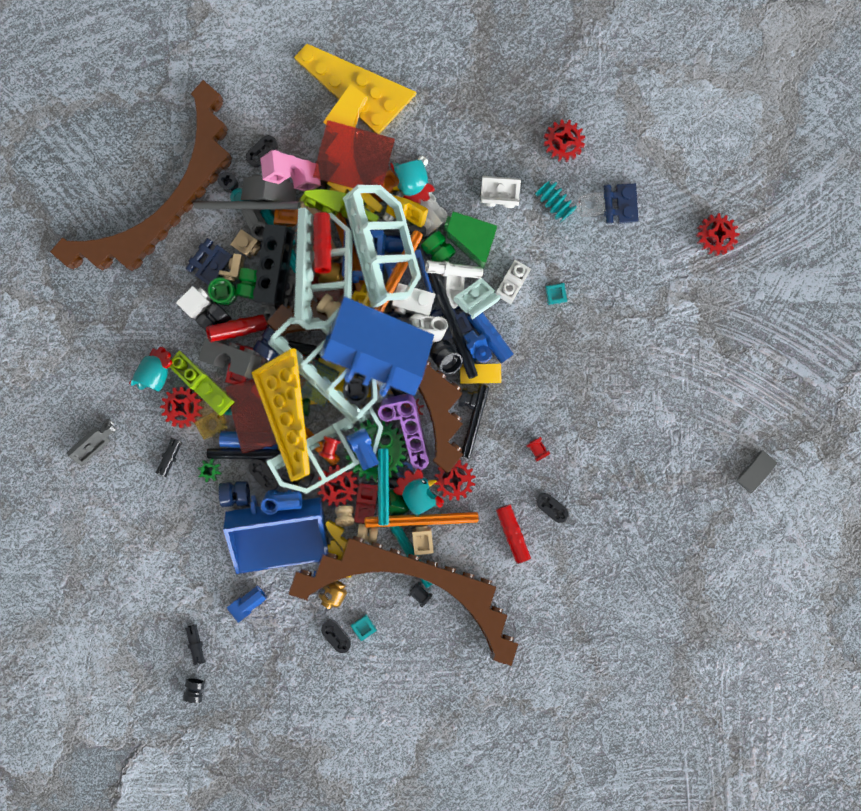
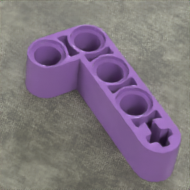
(409, 432)

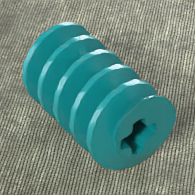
(555, 200)

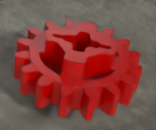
(571, 142)
(718, 226)
(176, 401)
(463, 478)
(334, 493)

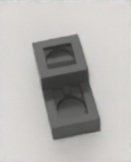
(757, 471)

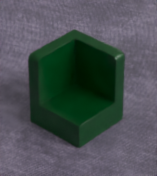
(396, 504)

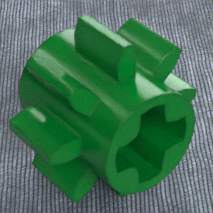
(204, 468)

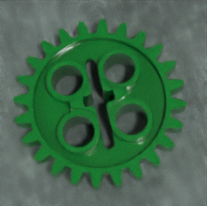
(394, 447)

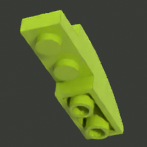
(330, 202)
(201, 383)

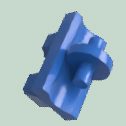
(478, 347)

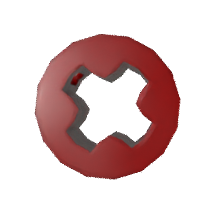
(329, 447)
(538, 449)

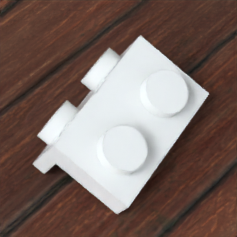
(500, 191)
(436, 215)
(417, 303)

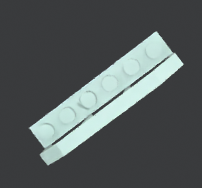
(365, 248)
(304, 273)
(323, 384)
(312, 443)

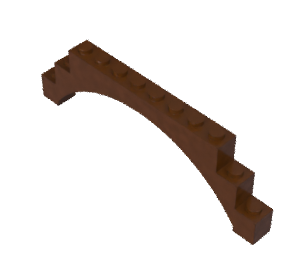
(139, 241)
(434, 388)
(366, 558)

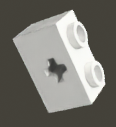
(194, 302)

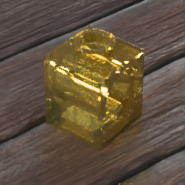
(203, 427)

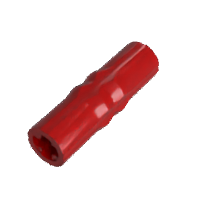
(322, 243)
(236, 328)
(513, 534)

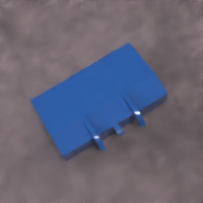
(377, 347)
(277, 539)

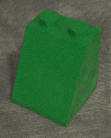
(471, 236)

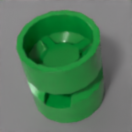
(438, 247)
(248, 283)
(222, 291)

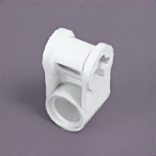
(431, 324)

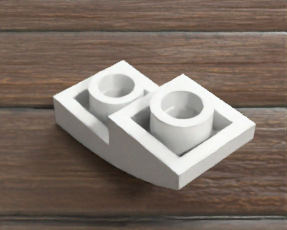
(513, 281)

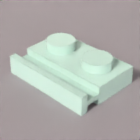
(476, 298)

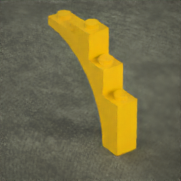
(347, 113)

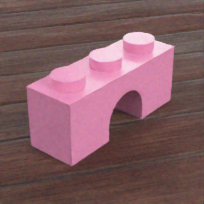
(279, 166)

